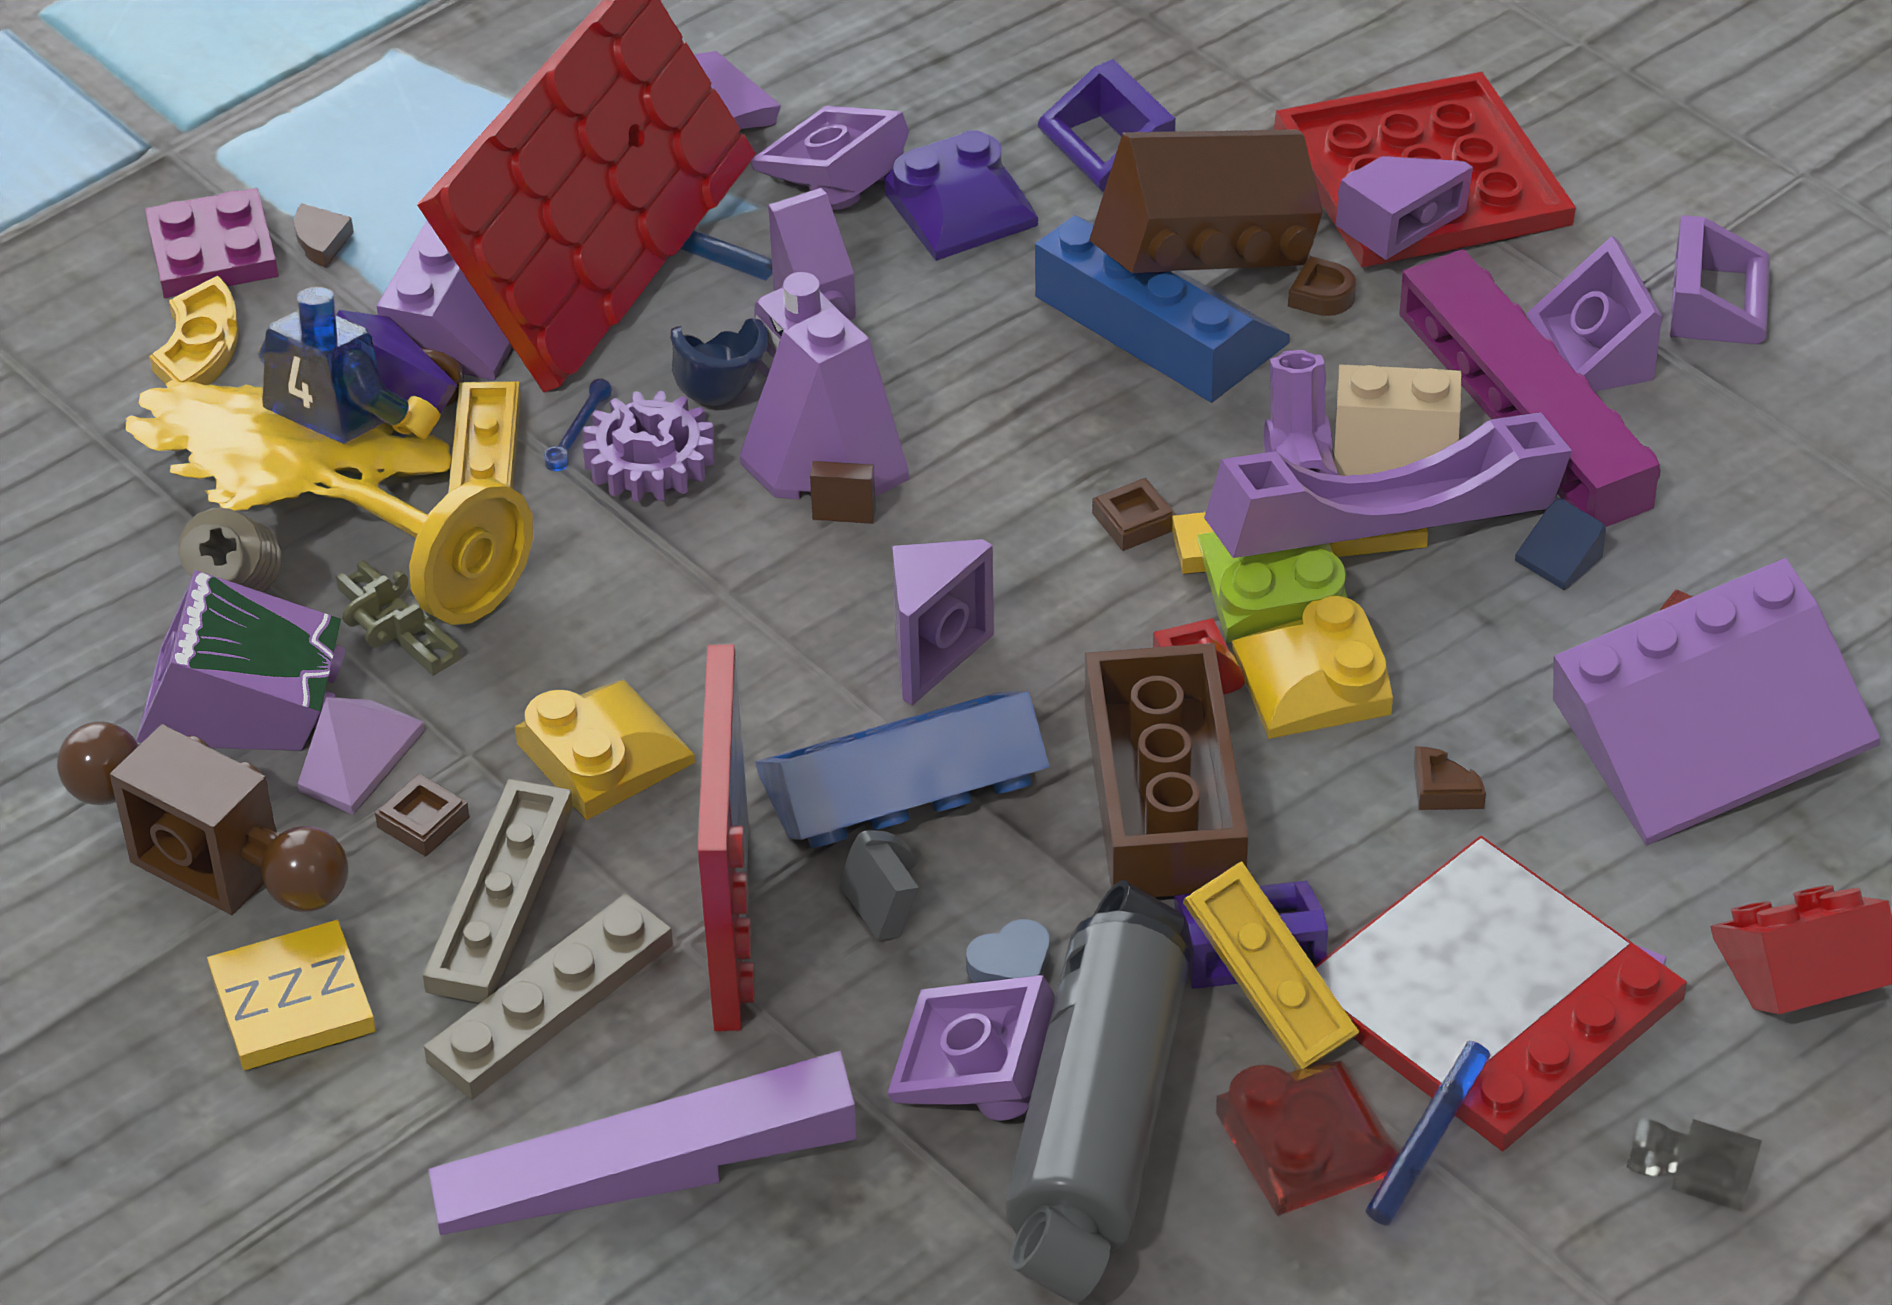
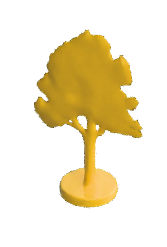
(463, 551)

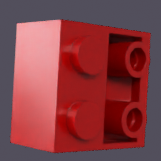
(1808, 950)

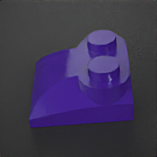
(958, 194)

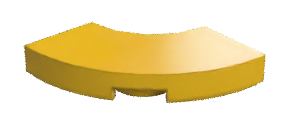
(203, 335)

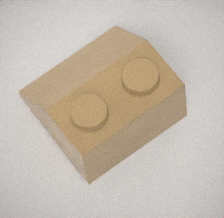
(1393, 416)

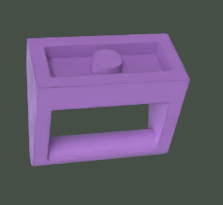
(1703, 314)

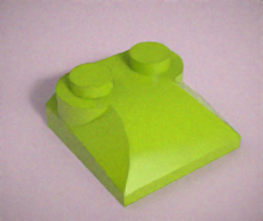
(1268, 587)

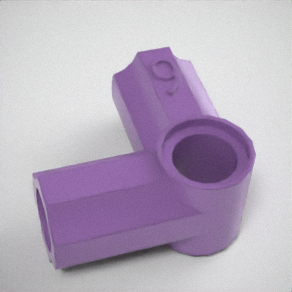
(1297, 412)

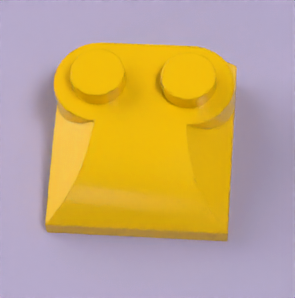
(1316, 670)
(600, 744)

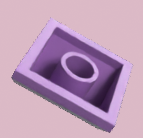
(1603, 320)
(940, 609)

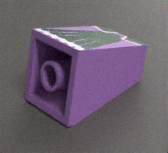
(242, 668)

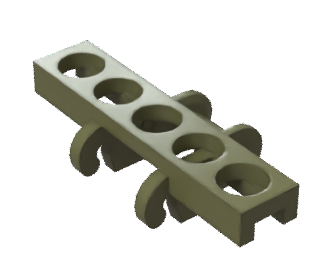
(396, 621)

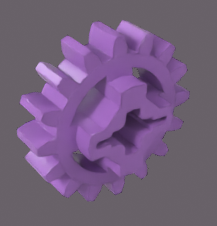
(648, 446)

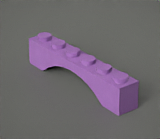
(1495, 471)

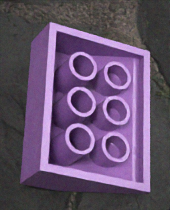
(1713, 701)

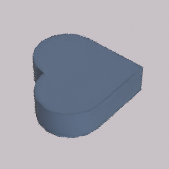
(1015, 952)

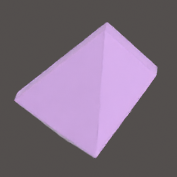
(354, 750)

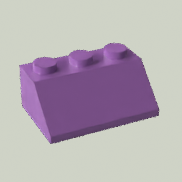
(442, 310)

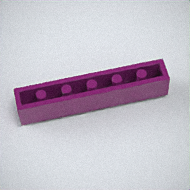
(1520, 372)

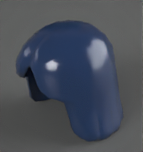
(720, 368)

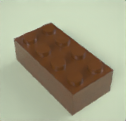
(1164, 767)

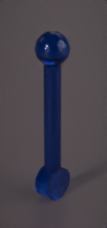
(556, 456)

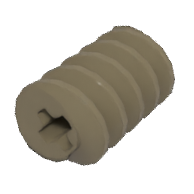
(212, 540)

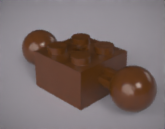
(200, 818)

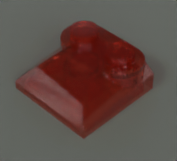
(1304, 1132)

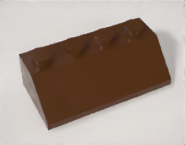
(1209, 201)

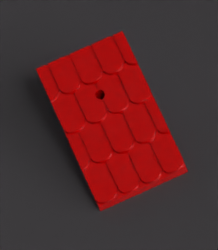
(588, 184)

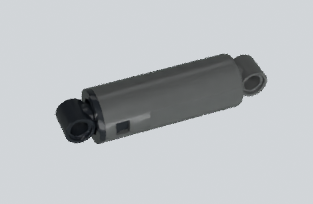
(1097, 1092)

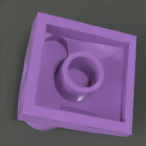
(837, 151)
(975, 1046)

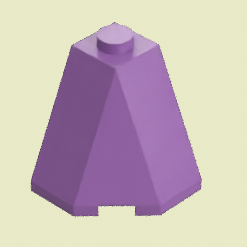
(822, 406)

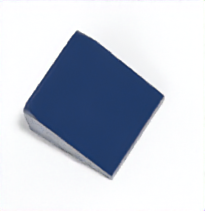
(1563, 544)

